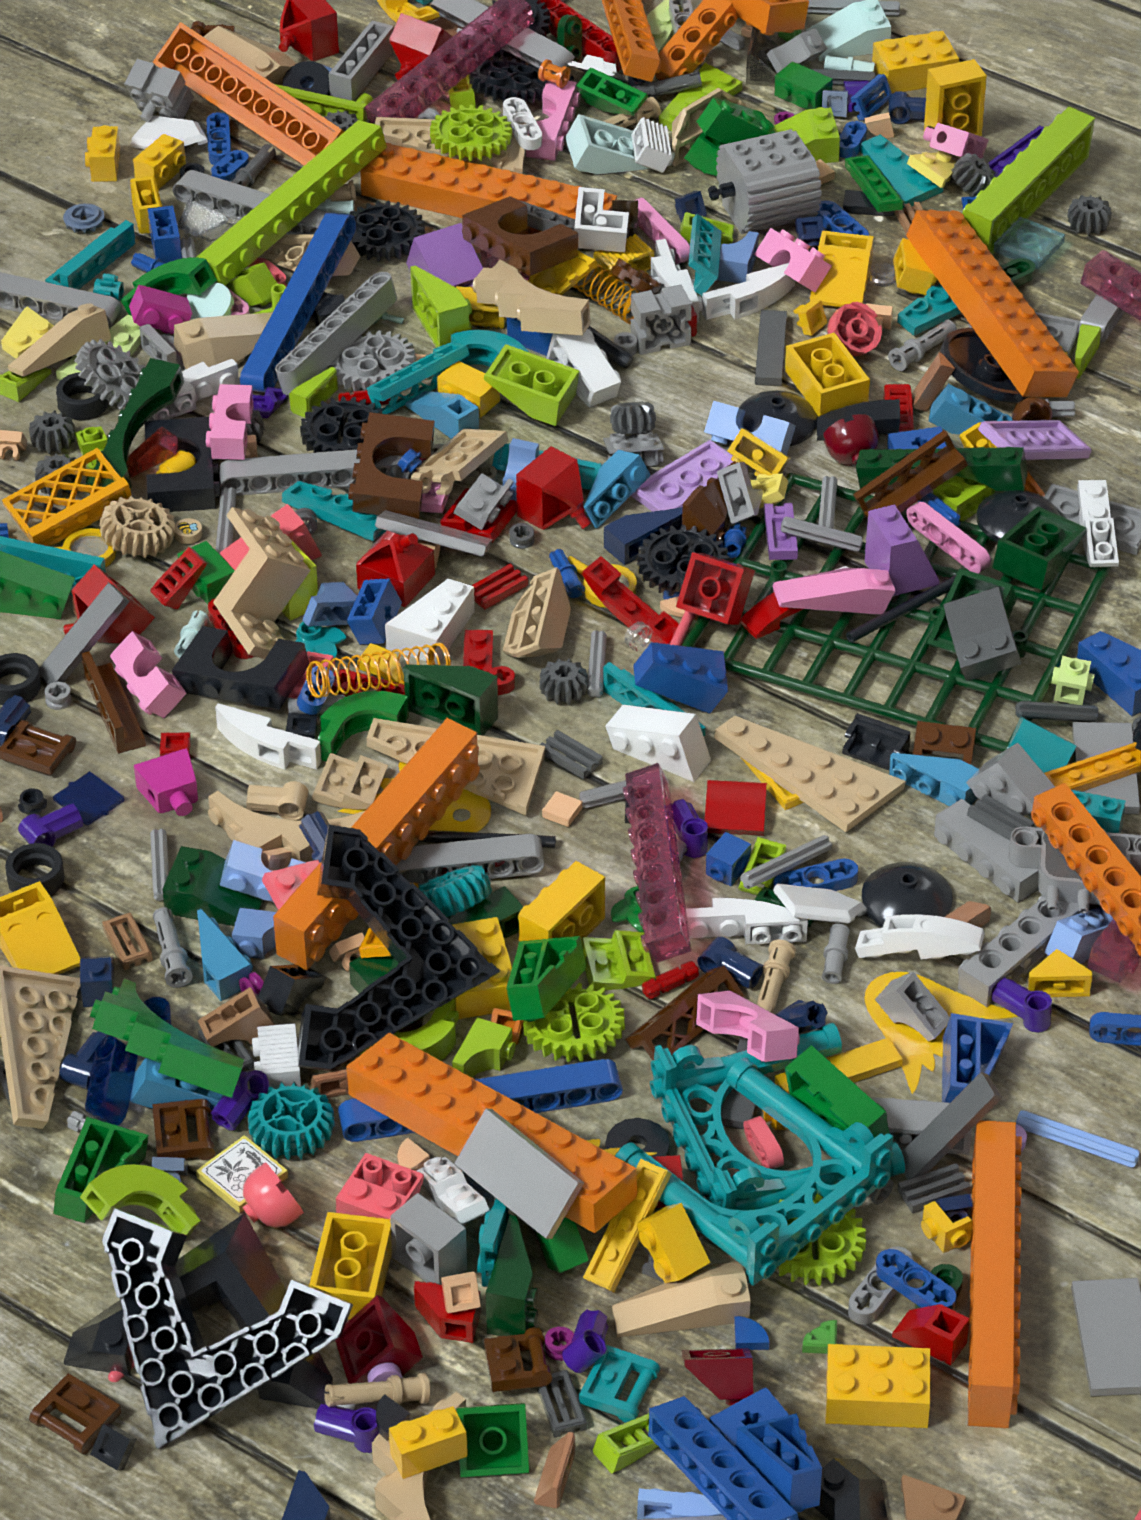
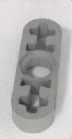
(878, 1298)

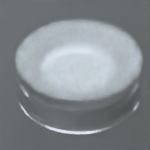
(882, 274)
(638, 636)

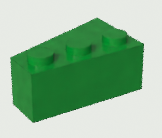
(733, 122)
(32, 588)
(542, 975)
(832, 1094)
(96, 1151)

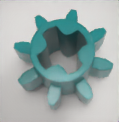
(109, 286)

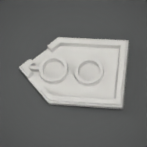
(181, 129)
(819, 903)

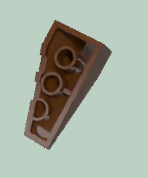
(707, 509)

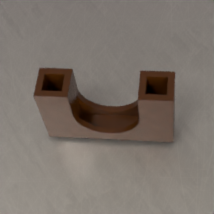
(495, 228)
(385, 437)

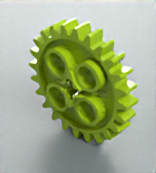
(471, 132)
(597, 1019)
(836, 1251)

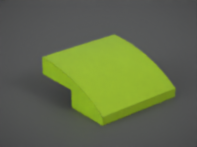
(617, 961)

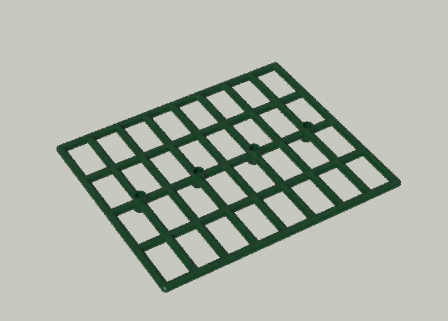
(778, 572)

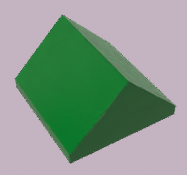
(494, 1440)

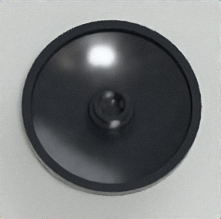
(977, 367)

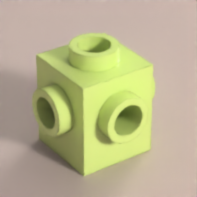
(1072, 674)

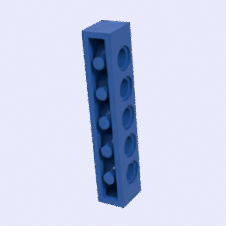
(714, 1464)

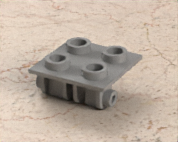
(643, 441)

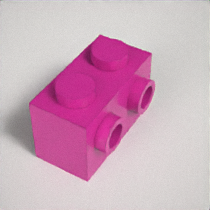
(159, 309)

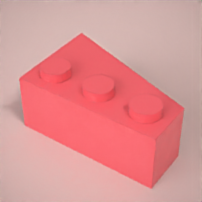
(290, 525)

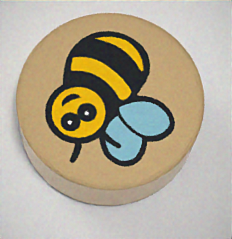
(188, 531)

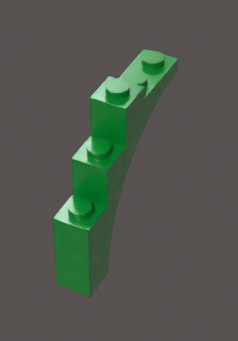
(151, 1037)

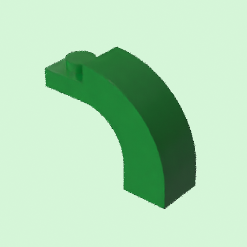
(177, 277)
(356, 714)
(565, 1247)

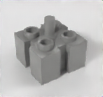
(158, 91)
(661, 319)

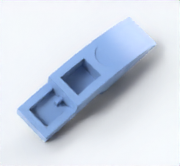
(666, 1504)

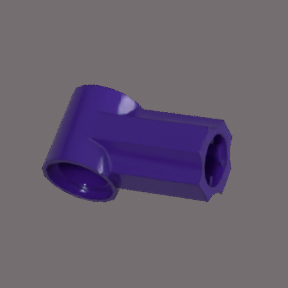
(51, 826)
(690, 828)
(1031, 1006)
(231, 1111)
(587, 1341)
(348, 1425)

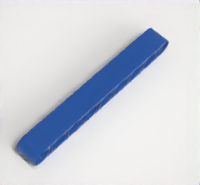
(298, 300)
(535, 1089)

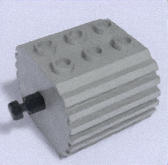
(767, 181)

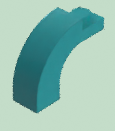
(483, 345)

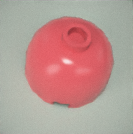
(856, 328)
(269, 1199)

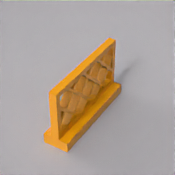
(77, 512)

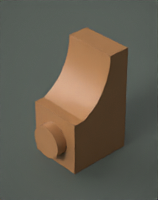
(236, 1019)

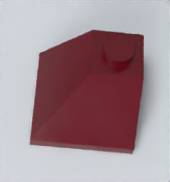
(374, 1338)
(723, 1371)

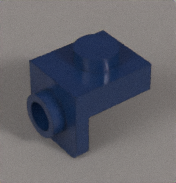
(809, 230)

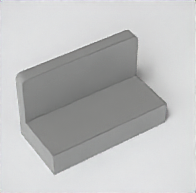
(159, 346)

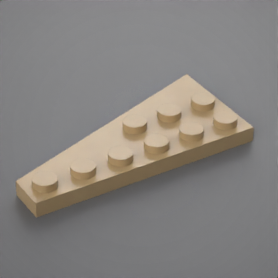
(416, 135)
(506, 766)
(823, 780)
(34, 1037)

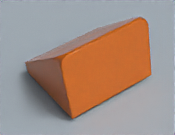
(505, 1018)

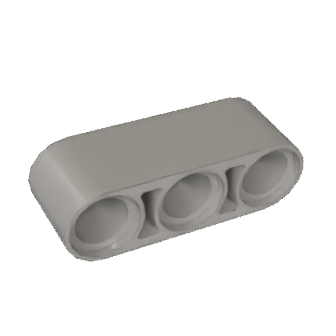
(1102, 314)

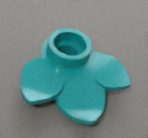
(319, 638)

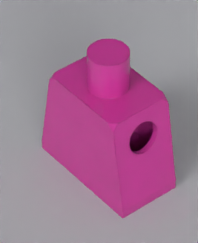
(168, 782)

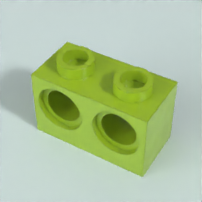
(963, 495)

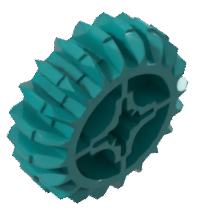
(458, 889)
(283, 1117)

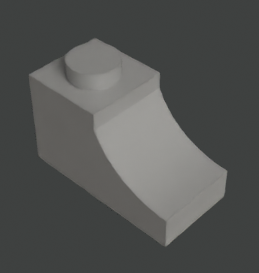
(801, 50)
(912, 1003)

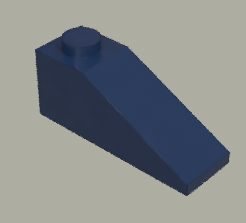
(628, 532)

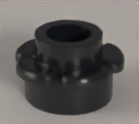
(32, 801)

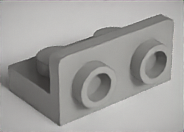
(483, 501)

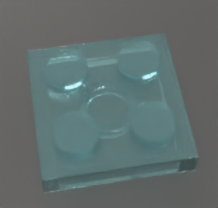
(1029, 241)

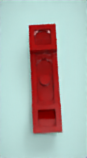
(624, 604)
(765, 616)

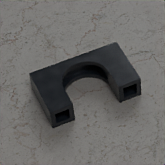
(189, 488)
(262, 685)

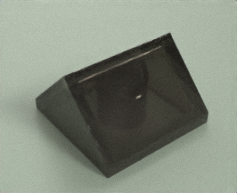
(759, 67)

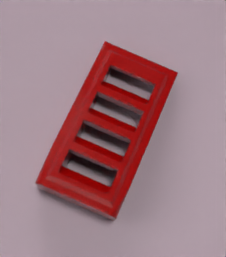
(901, 392)
(165, 588)

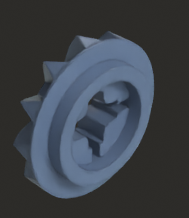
(74, 216)

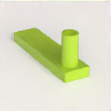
(323, 103)

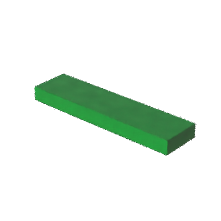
(873, 184)

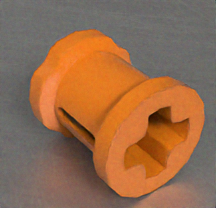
(562, 73)

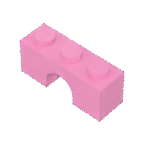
(804, 266)
(228, 424)
(153, 686)

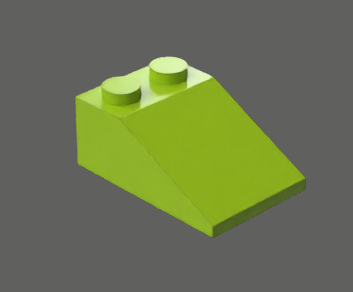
(817, 131)
(438, 306)
(533, 383)

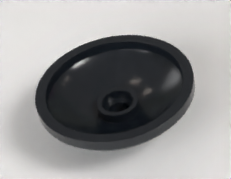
(782, 406)
(1007, 508)
(906, 890)

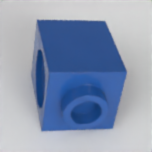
(728, 859)

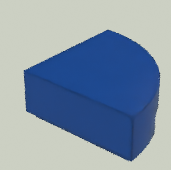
(750, 1334)

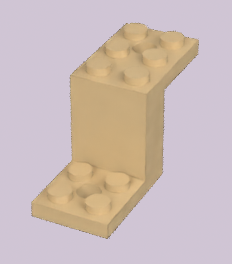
(261, 582)

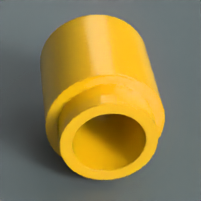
(178, 463)

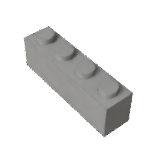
(361, 61)
(984, 851)
(911, 1117)

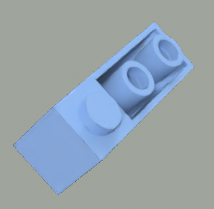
(1078, 933)

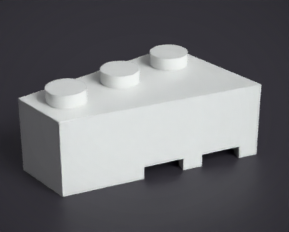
(596, 377)
(432, 619)
(661, 738)

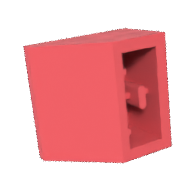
(378, 1188)

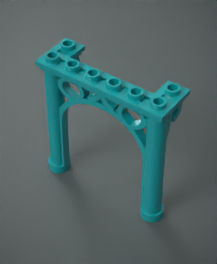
(690, 1076)
(854, 1154)

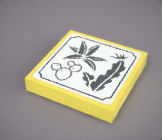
(231, 1167)

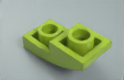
(90, 439)

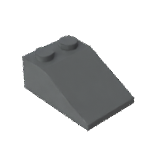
(982, 634)

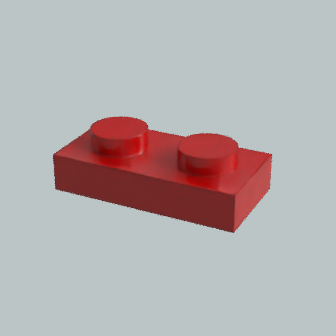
(478, 649)

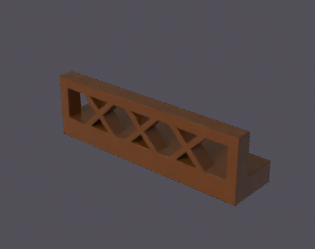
(916, 482)
(112, 705)
(676, 1009)

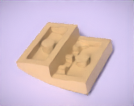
(349, 782)

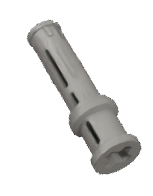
(915, 348)
(173, 956)

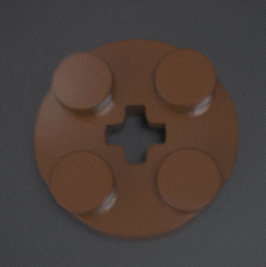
(637, 278)

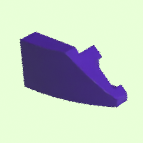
(852, 88)
(269, 402)

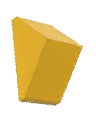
(1060, 977)

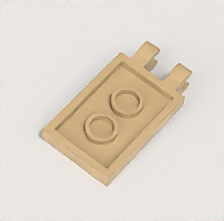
(459, 458)

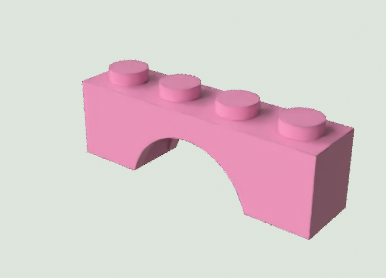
(560, 106)
(767, 1034)

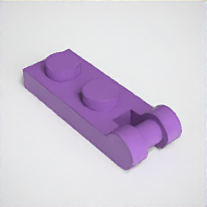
(780, 545)

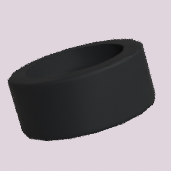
(78, 409)
(24, 665)
(35, 855)

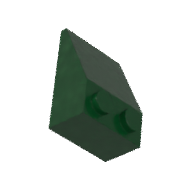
(1037, 547)
(967, 584)
(453, 693)
(196, 886)
(510, 1287)

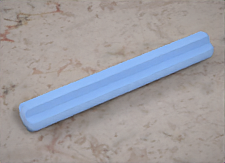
(1078, 1138)

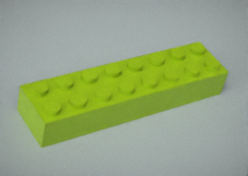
(1031, 176)

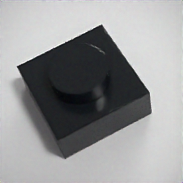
(302, 724)
(113, 1446)

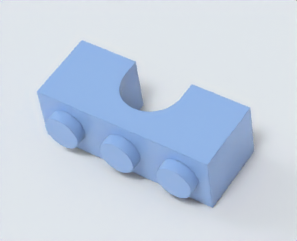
(726, 422)
(245, 870)

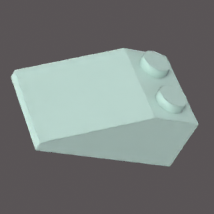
(853, 29)
(601, 147)

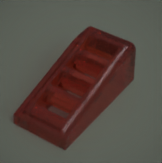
(153, 451)

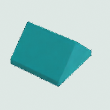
(1042, 745)

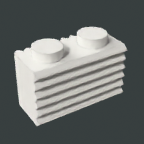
(652, 145)
(277, 1054)

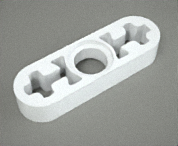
(528, 135)

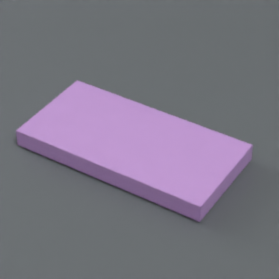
(1039, 438)
(677, 481)

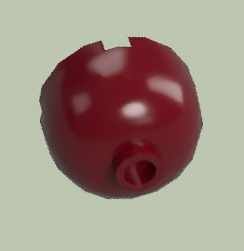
(848, 438)

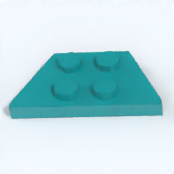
(490, 1239)

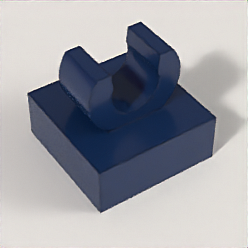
(690, 203)
(955, 1205)

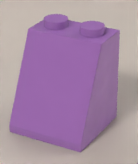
(446, 256)
(896, 549)

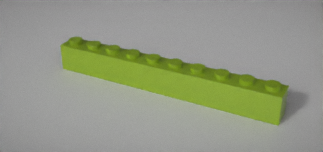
(294, 200)

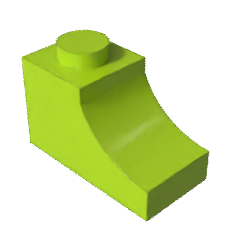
(253, 284)
(484, 1048)

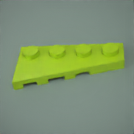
(711, 79)

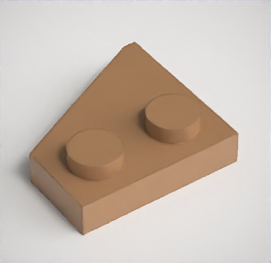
(929, 1501)

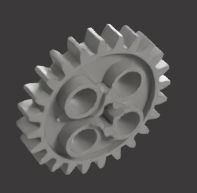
(372, 359)
(108, 371)

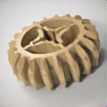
(137, 527)

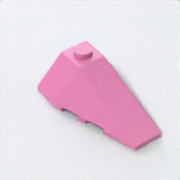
(838, 590)

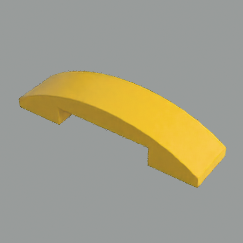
(395, 7)

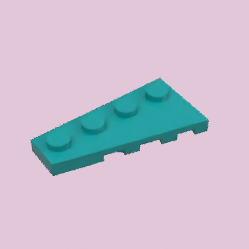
(892, 163)
(928, 311)
(332, 508)

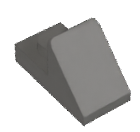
(739, 496)

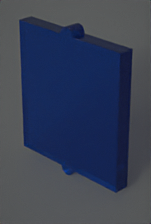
(90, 797)

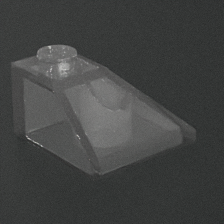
(203, 222)

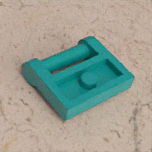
(609, 1378)

